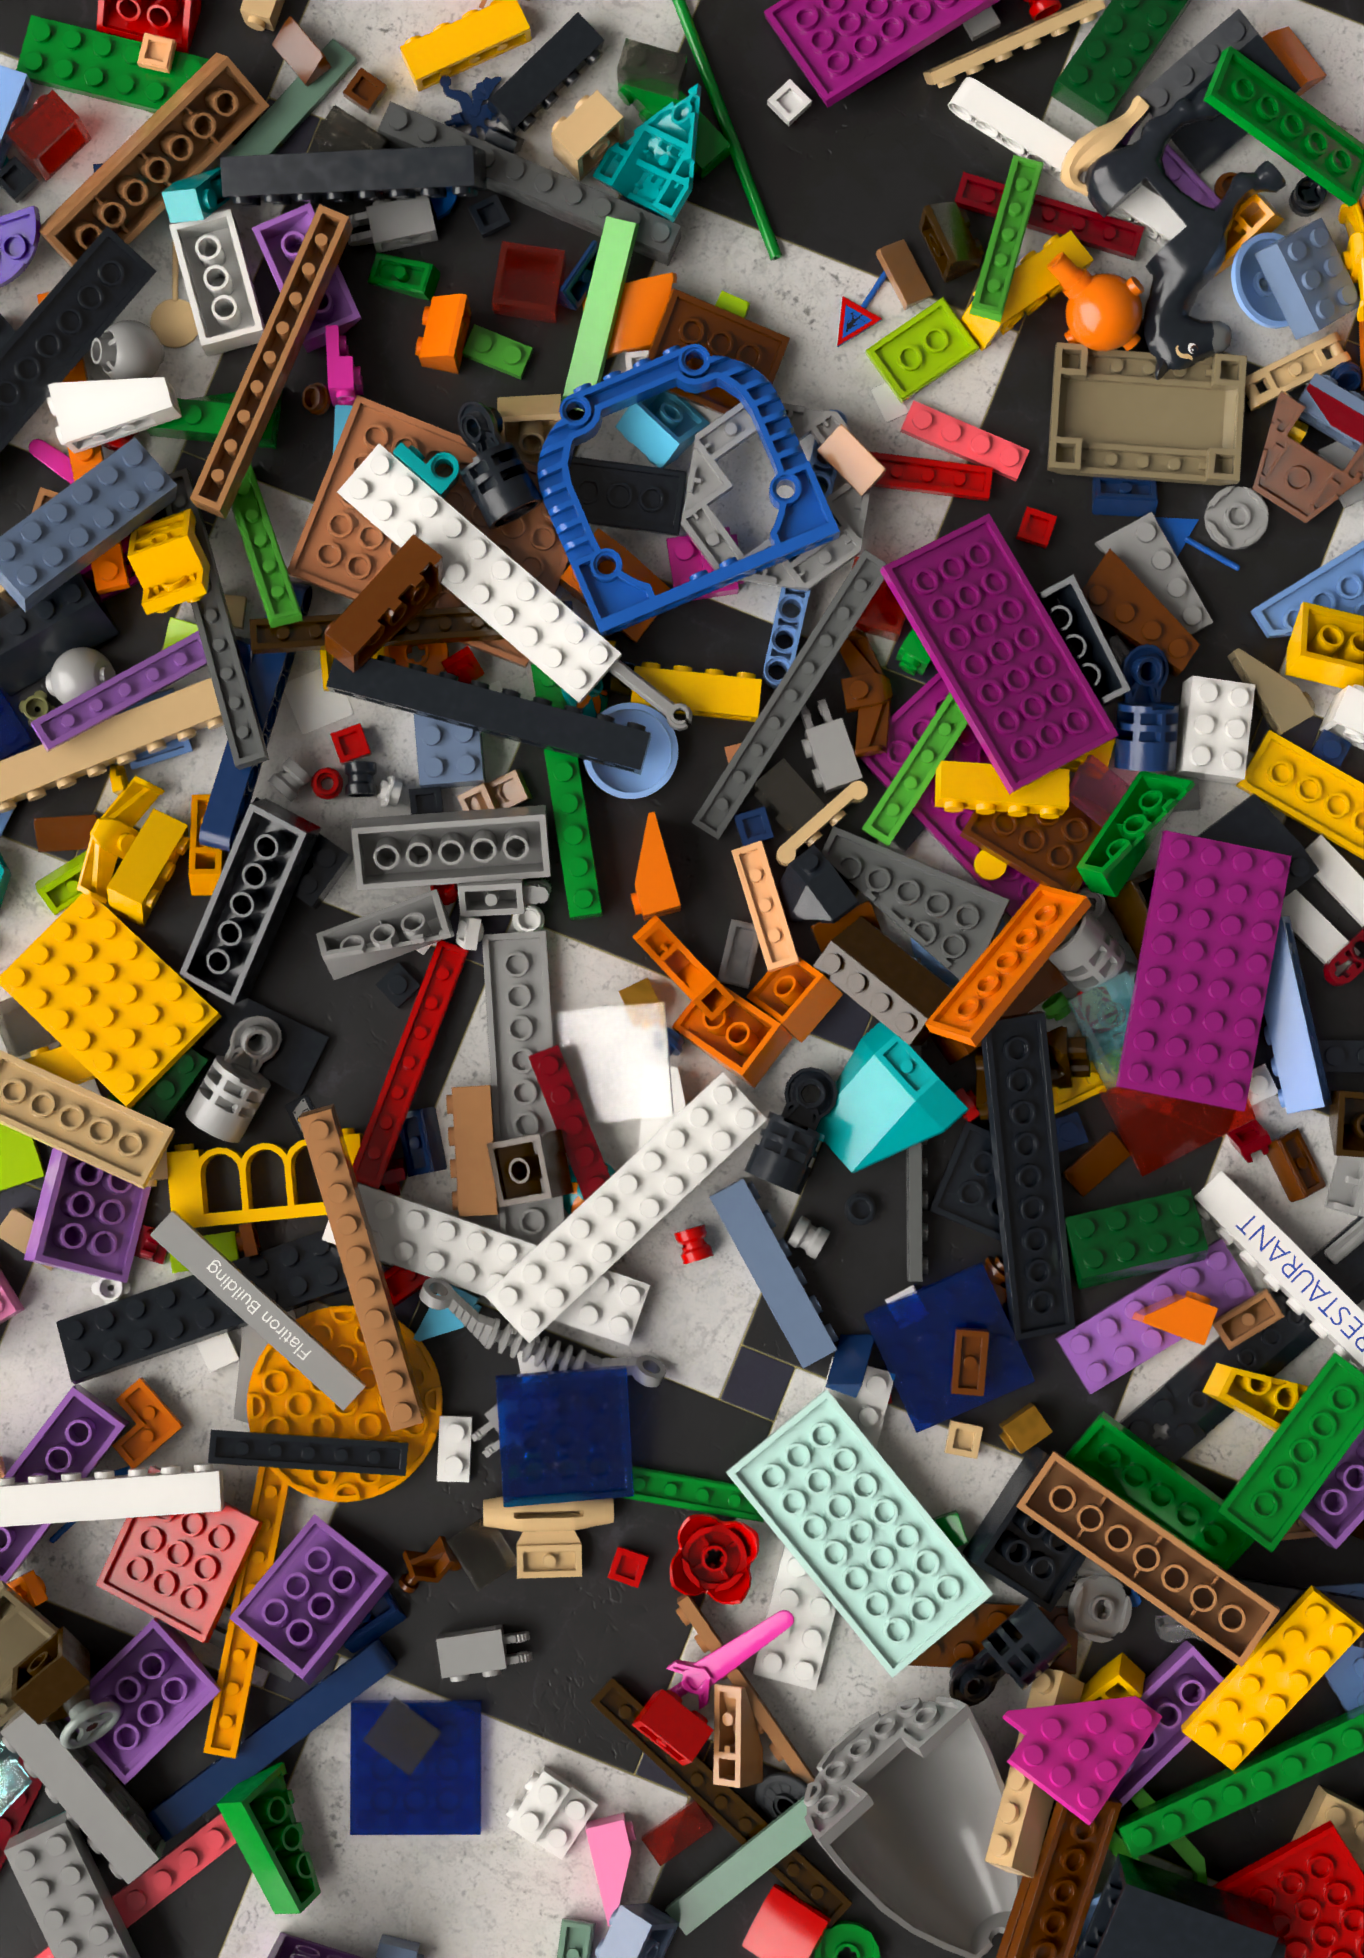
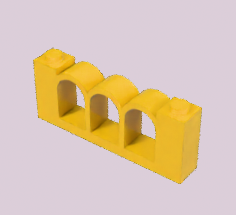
(189, 1187)

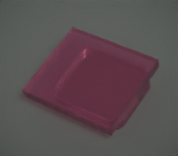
(1096, 790)

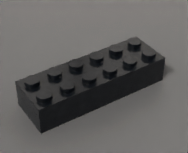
(249, 900)

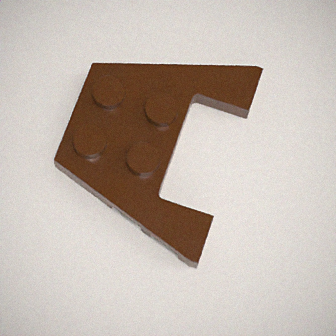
(1295, 474)

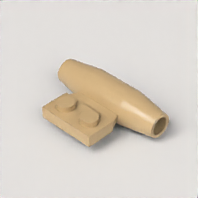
(548, 1536)

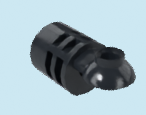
(497, 474)
(792, 1137)
(1019, 1646)

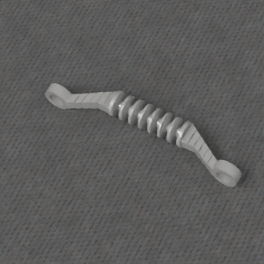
(489, 1332)

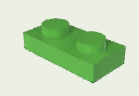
(497, 352)

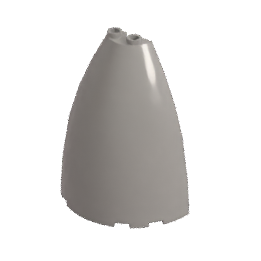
(910, 1820)

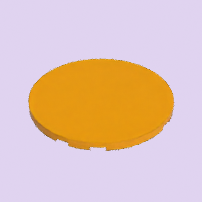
(290, 1404)

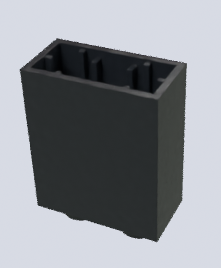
(1172, 1916)

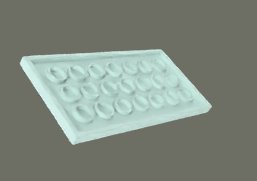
(859, 1533)

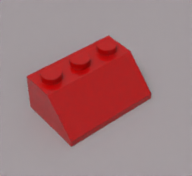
(158, 17)

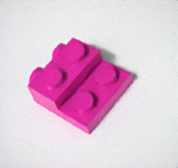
(343, 377)
(687, 560)

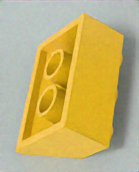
(1327, 646)

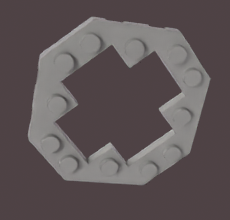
(709, 483)

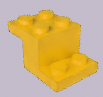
(169, 562)

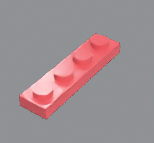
(964, 440)

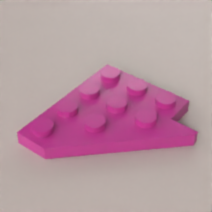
(1081, 1748)

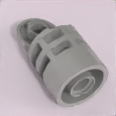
(1091, 955)
(233, 1084)

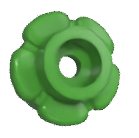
(1056, 1006)

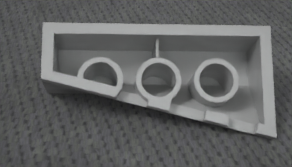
(385, 934)

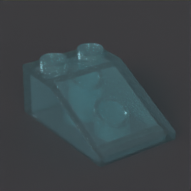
(1103, 1019)

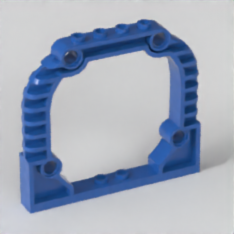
(801, 522)

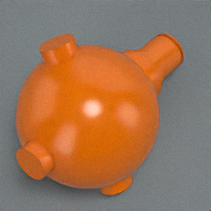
(1100, 308)

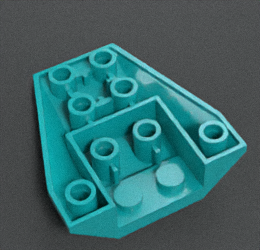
(886, 1102)

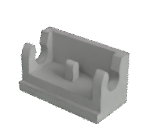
(1347, 1186)

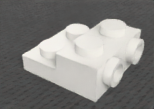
(551, 1812)

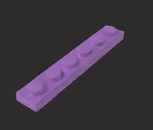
(120, 692)

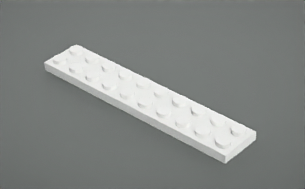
(482, 574)
(625, 1207)
(481, 1256)
(800, 1650)

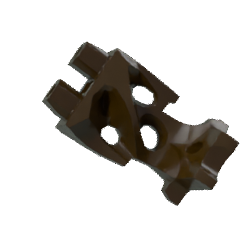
(1067, 1060)

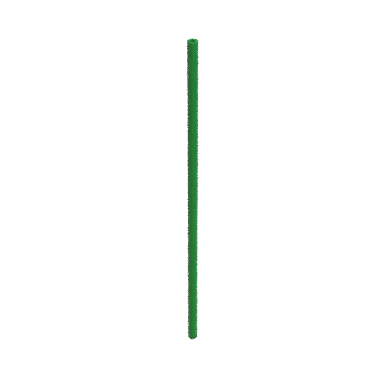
(727, 129)

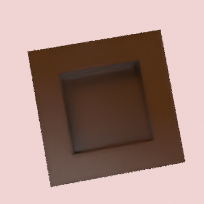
(365, 90)
(248, 1239)

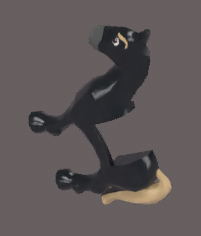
(1194, 253)

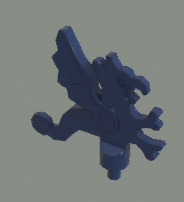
(473, 111)

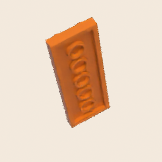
(1008, 965)

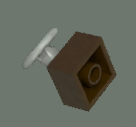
(56, 1685)

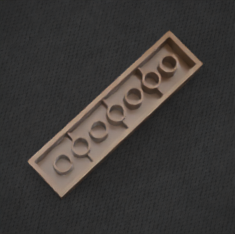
(168, 147)
(1148, 1558)

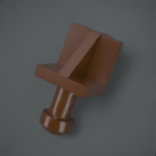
(429, 1565)

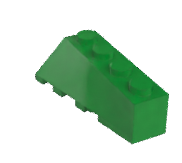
(204, 417)
(1130, 831)
(271, 1839)

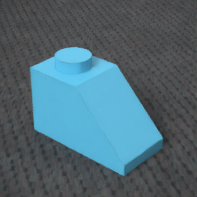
(444, 1321)

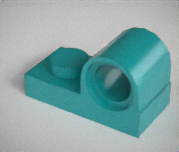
(413, 460)

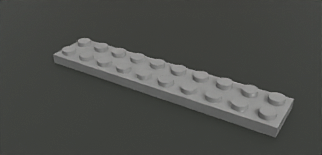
(519, 1027)

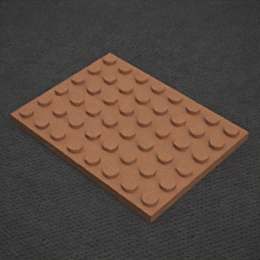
(346, 551)

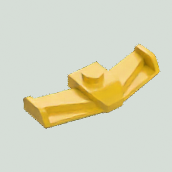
(1354, 254)
(114, 835)

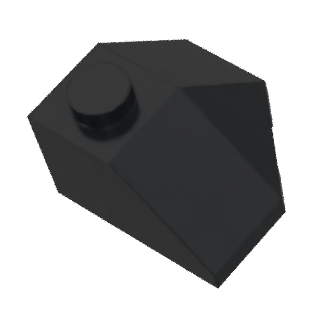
(814, 890)

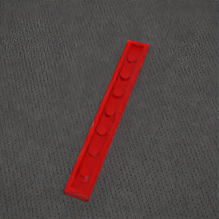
(409, 1064)

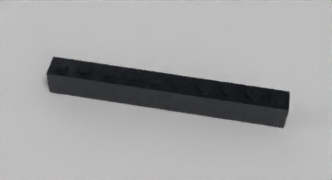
(494, 712)

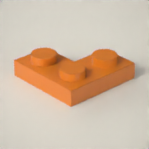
(153, 1423)

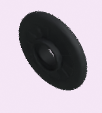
(773, 1789)

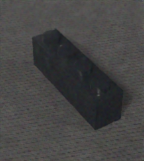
(545, 73)

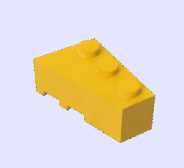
(147, 867)

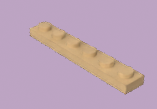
(1001, 48)

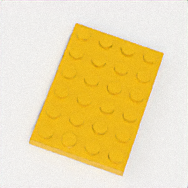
(108, 999)

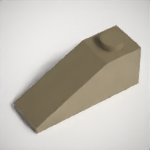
(1275, 696)

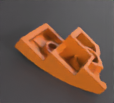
(640, 313)

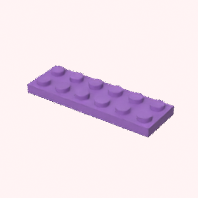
(1115, 1343)

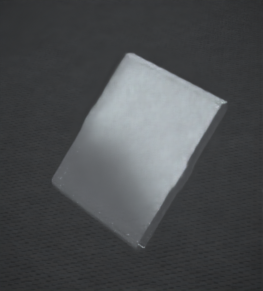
(617, 1060)

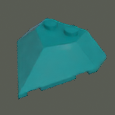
(658, 161)

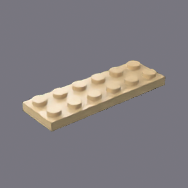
(80, 1122)

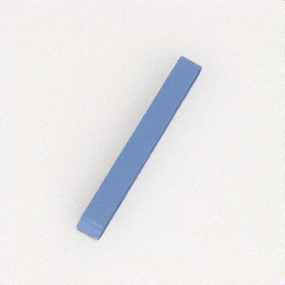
(792, 626)

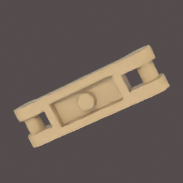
(1294, 370)
(831, 813)

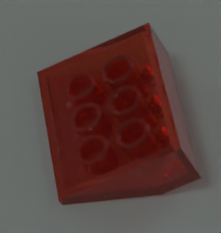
(1167, 1128)

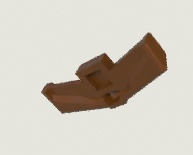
(867, 693)

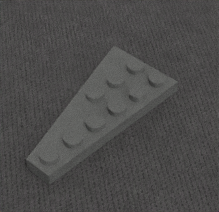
(934, 908)

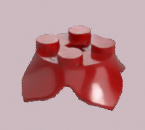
(723, 1582)

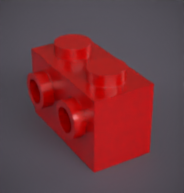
(673, 1726)

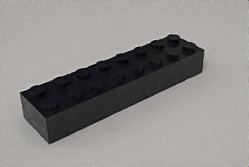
(354, 173)

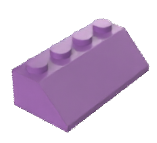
(280, 244)

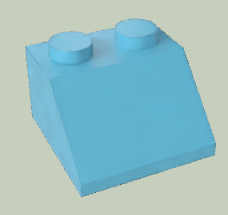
(661, 427)

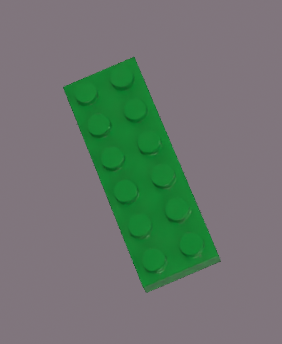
(99, 65)
(1287, 125)
(1299, 1455)
(1158, 1489)

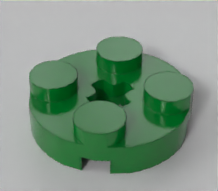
(847, 1934)

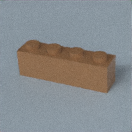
(472, 1164)

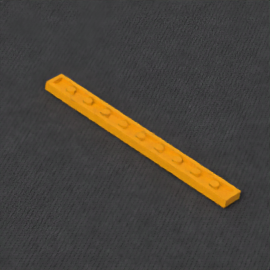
(240, 1648)

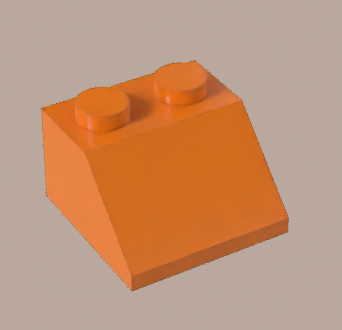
(1295, 58)
(445, 332)
(795, 997)
(1181, 1315)

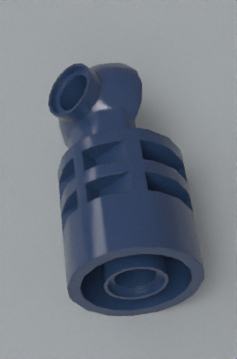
(1144, 723)

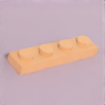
(765, 906)

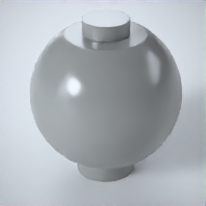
(128, 351)
(77, 673)

